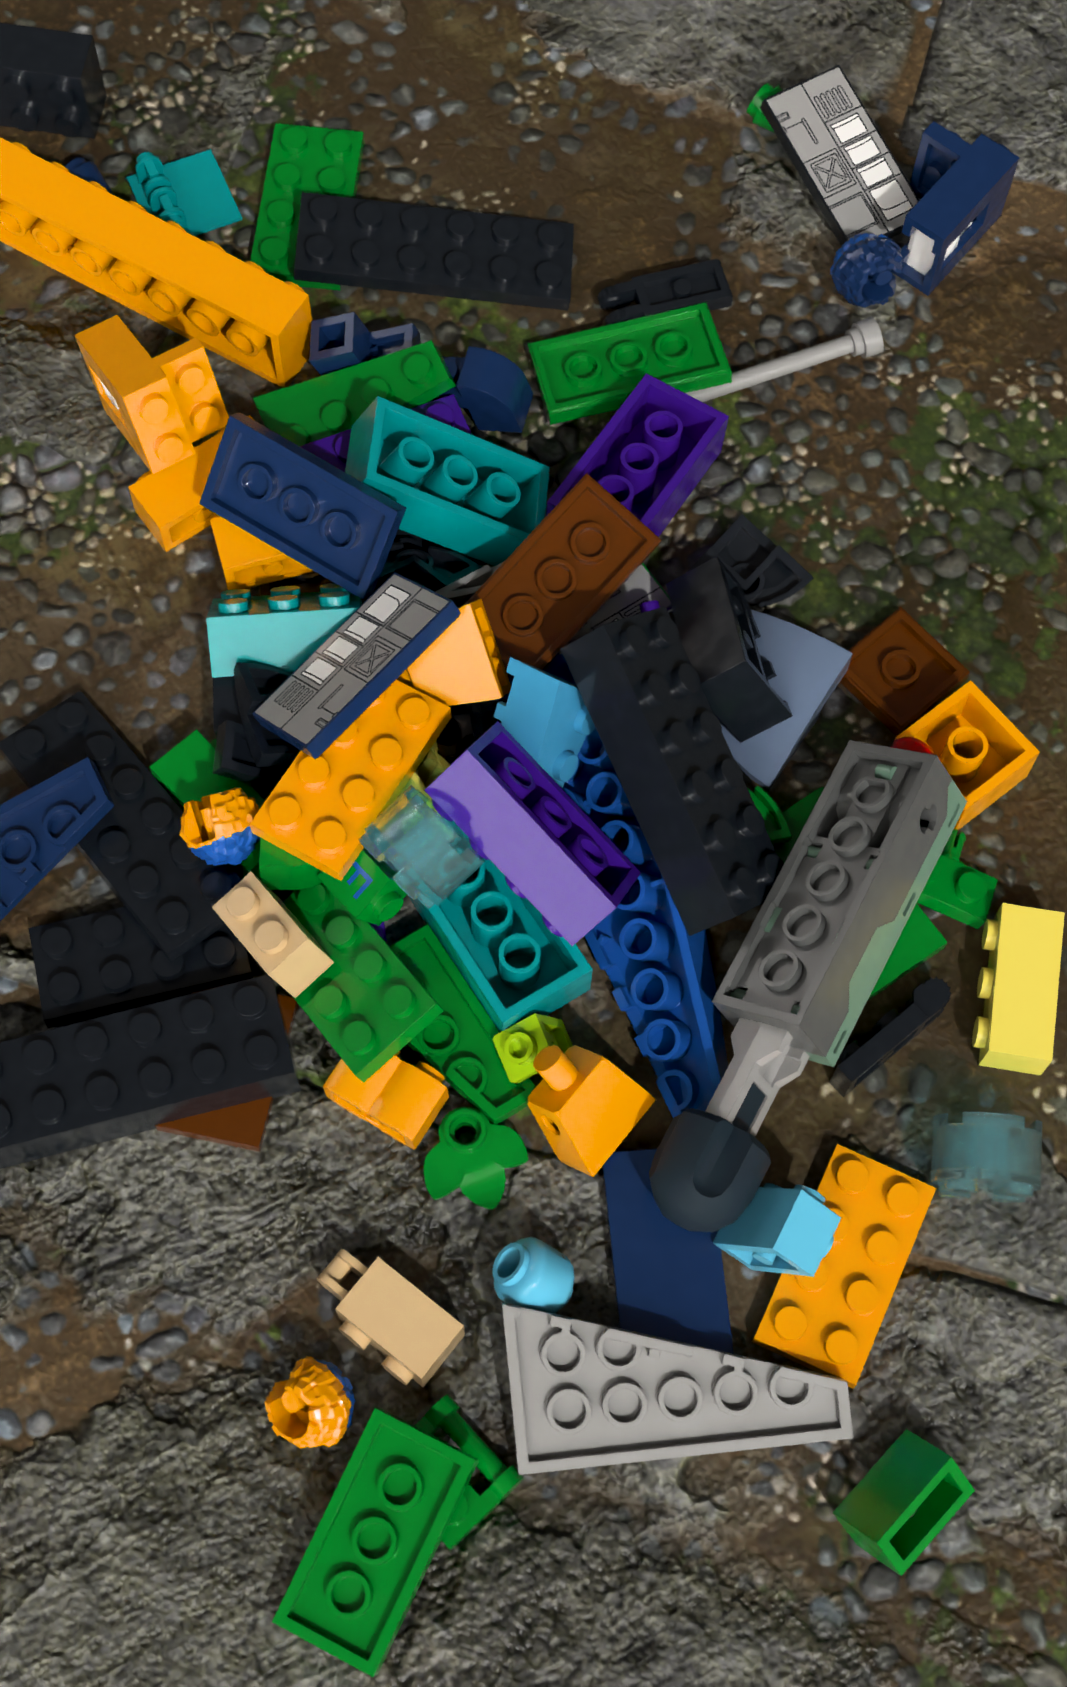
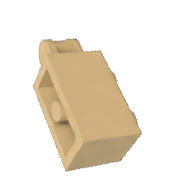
(392, 1318)

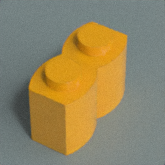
(395, 1099)

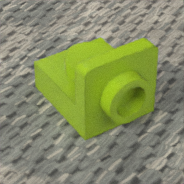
(524, 1040)

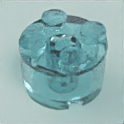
(422, 847)
(987, 1155)

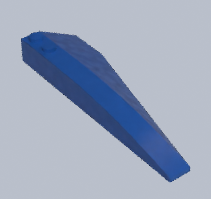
(653, 963)

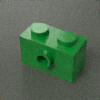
(904, 1482)

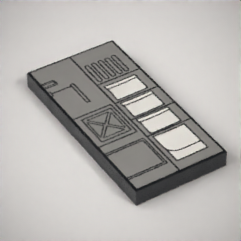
(841, 156)

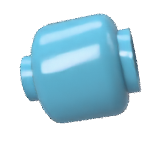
(533, 1275)

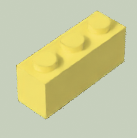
(1019, 989)

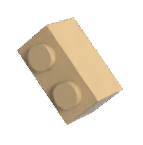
(272, 935)

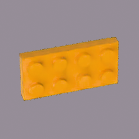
(330, 800)
(836, 1314)

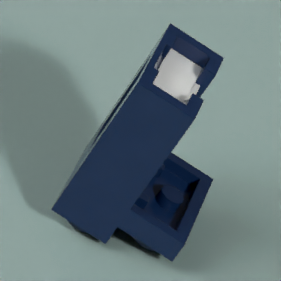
(960, 199)

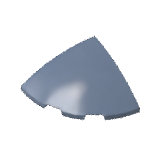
(807, 675)

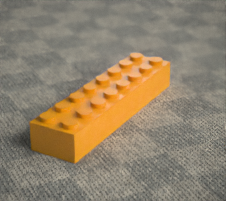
(153, 266)

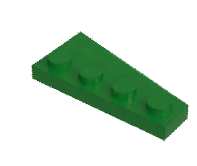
(340, 397)
(462, 1036)

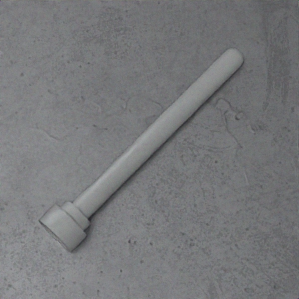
(862, 340)

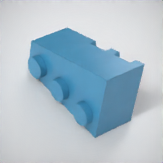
(545, 718)

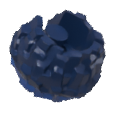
(864, 269)

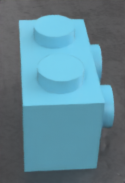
(781, 1231)

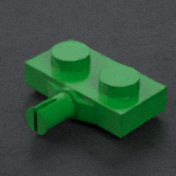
(957, 888)

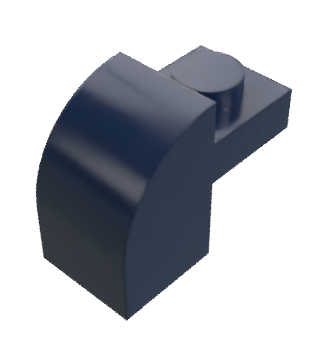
(346, 341)
(490, 389)

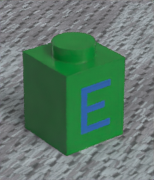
(367, 889)

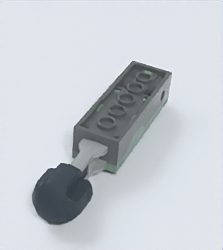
(809, 965)

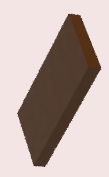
(563, 574)

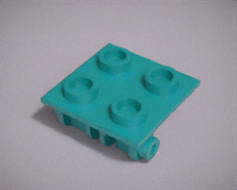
(185, 191)

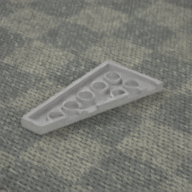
(625, 1396)

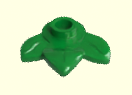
(474, 1165)

